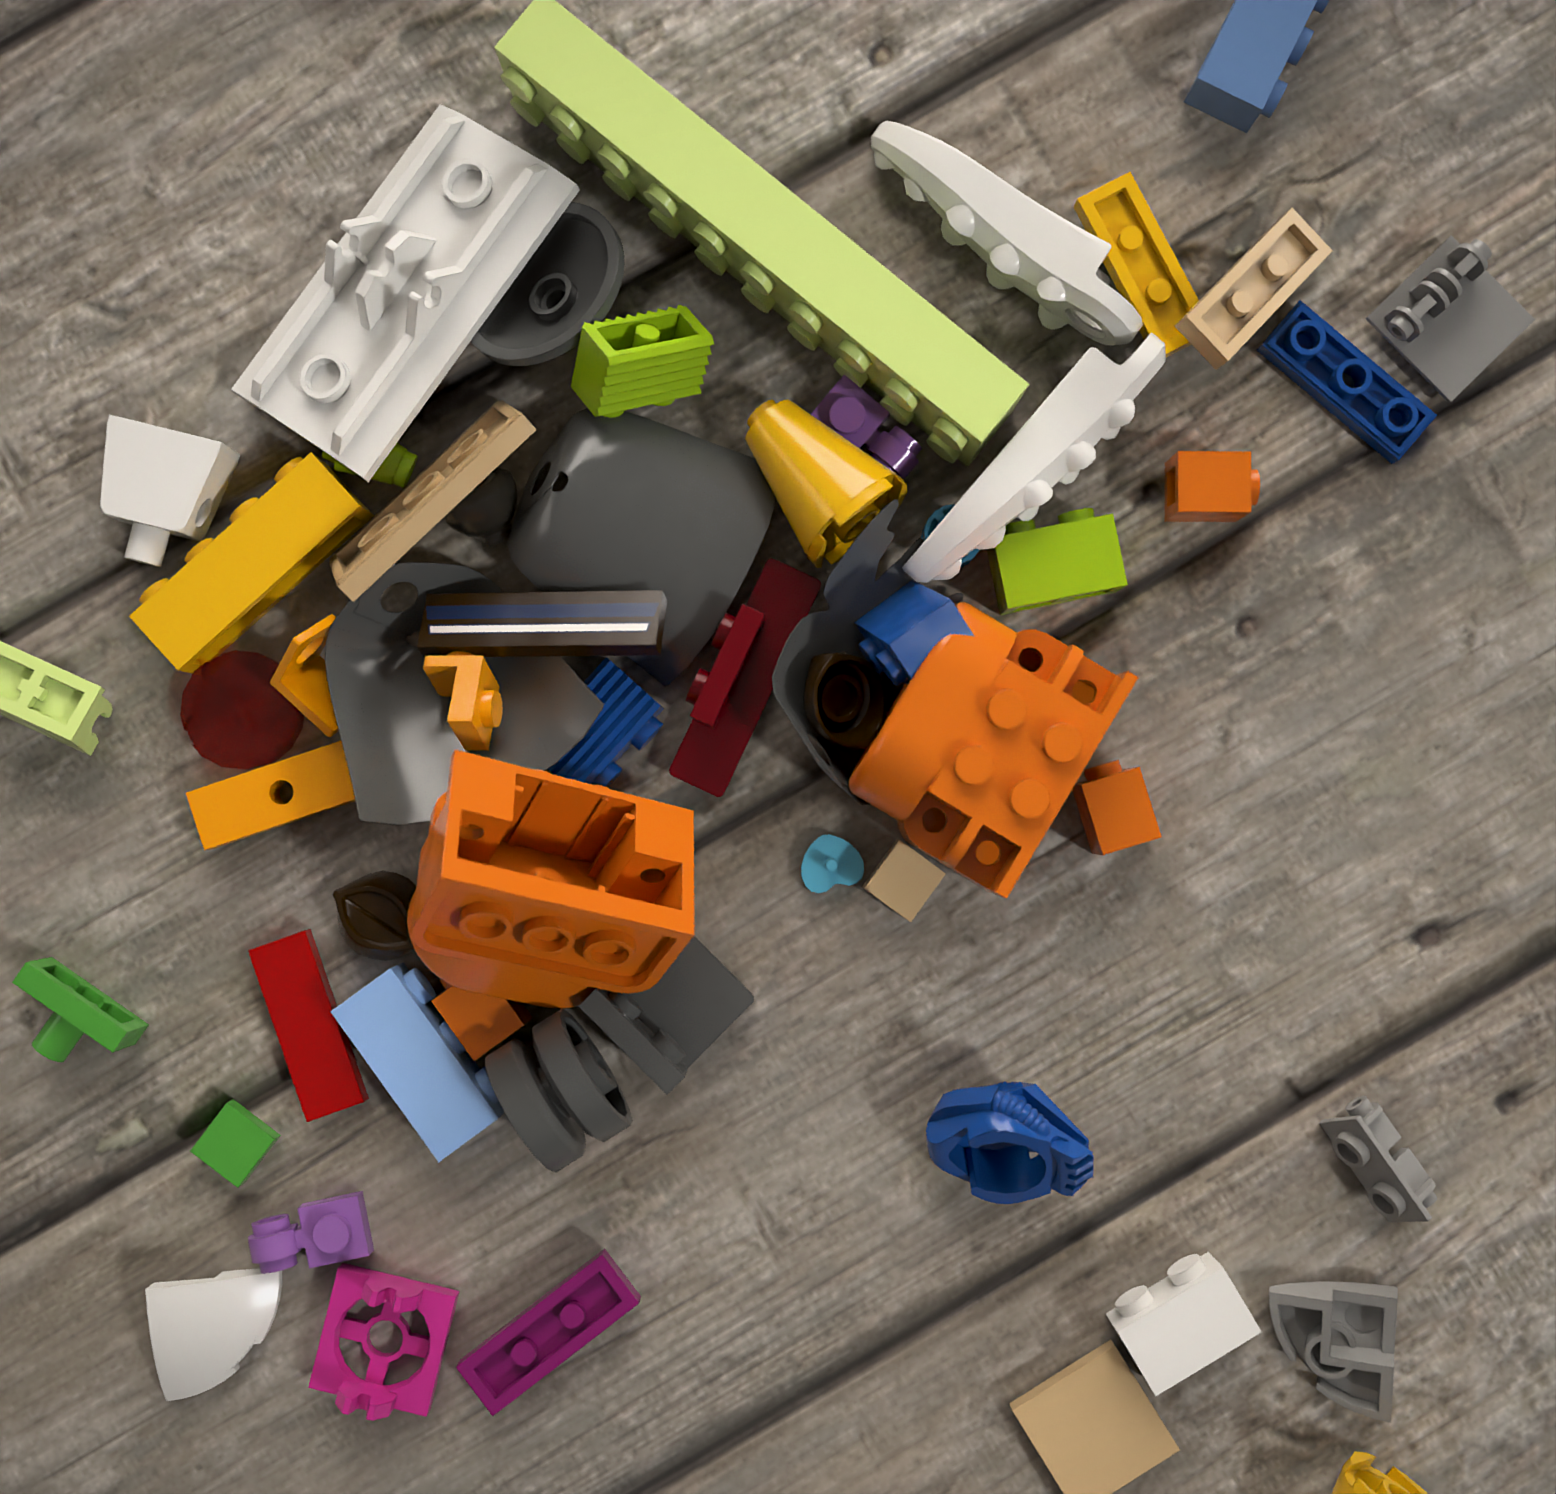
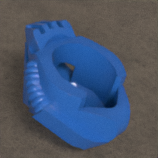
(988, 1136)

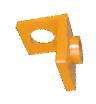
(303, 677)

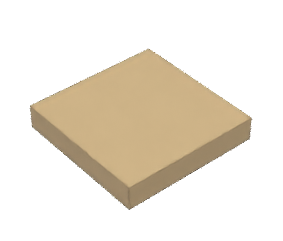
(1094, 1424)

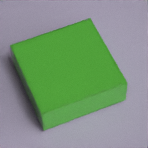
(235, 1143)

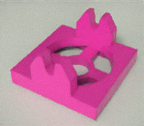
(399, 1296)

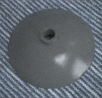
(560, 288)

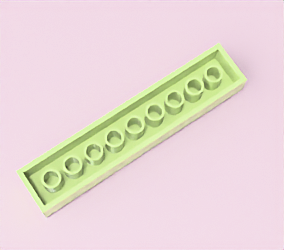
(756, 232)

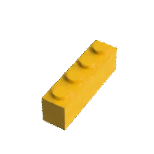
(250, 563)

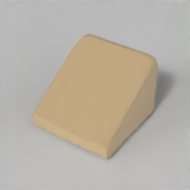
(903, 880)

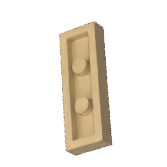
(1253, 289)

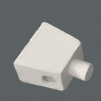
(162, 484)

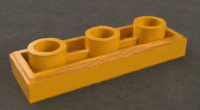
(253, 803)

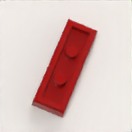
(308, 1033)

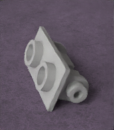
(1394, 1183)

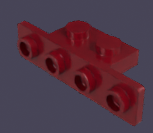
(740, 682)

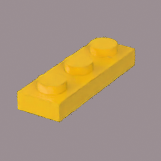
(1139, 258)

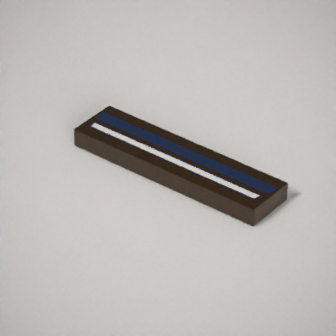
(544, 624)

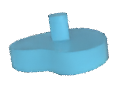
(831, 862)

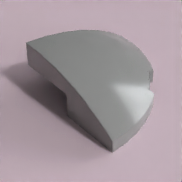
(1343, 1337)

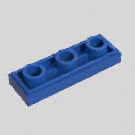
(1315, 360)

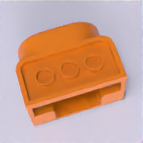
(988, 746)
(550, 886)

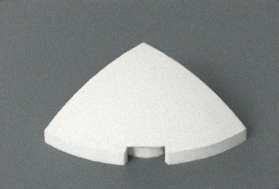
(208, 1326)

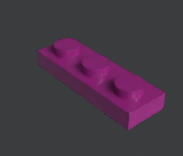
(548, 1332)

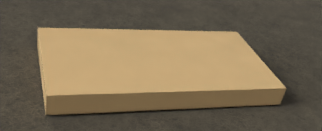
(429, 498)

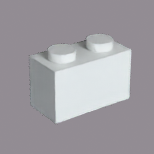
(1182, 1321)

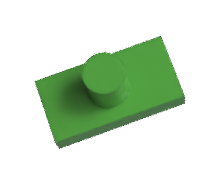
(76, 1010)

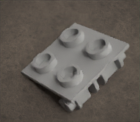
(1451, 317)

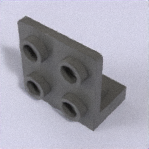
(674, 1019)

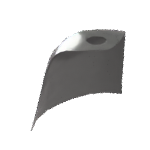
(644, 516)
(397, 721)

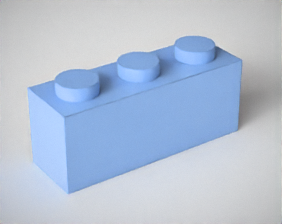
(419, 1059)

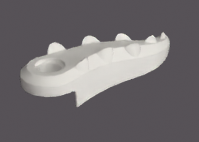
(1012, 234)
(1046, 450)

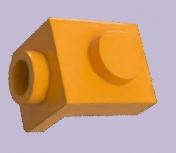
(473, 693)

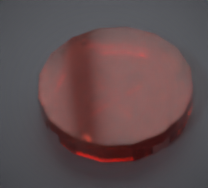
(237, 713)

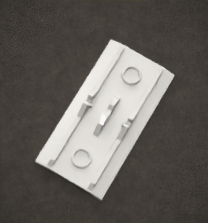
(405, 290)

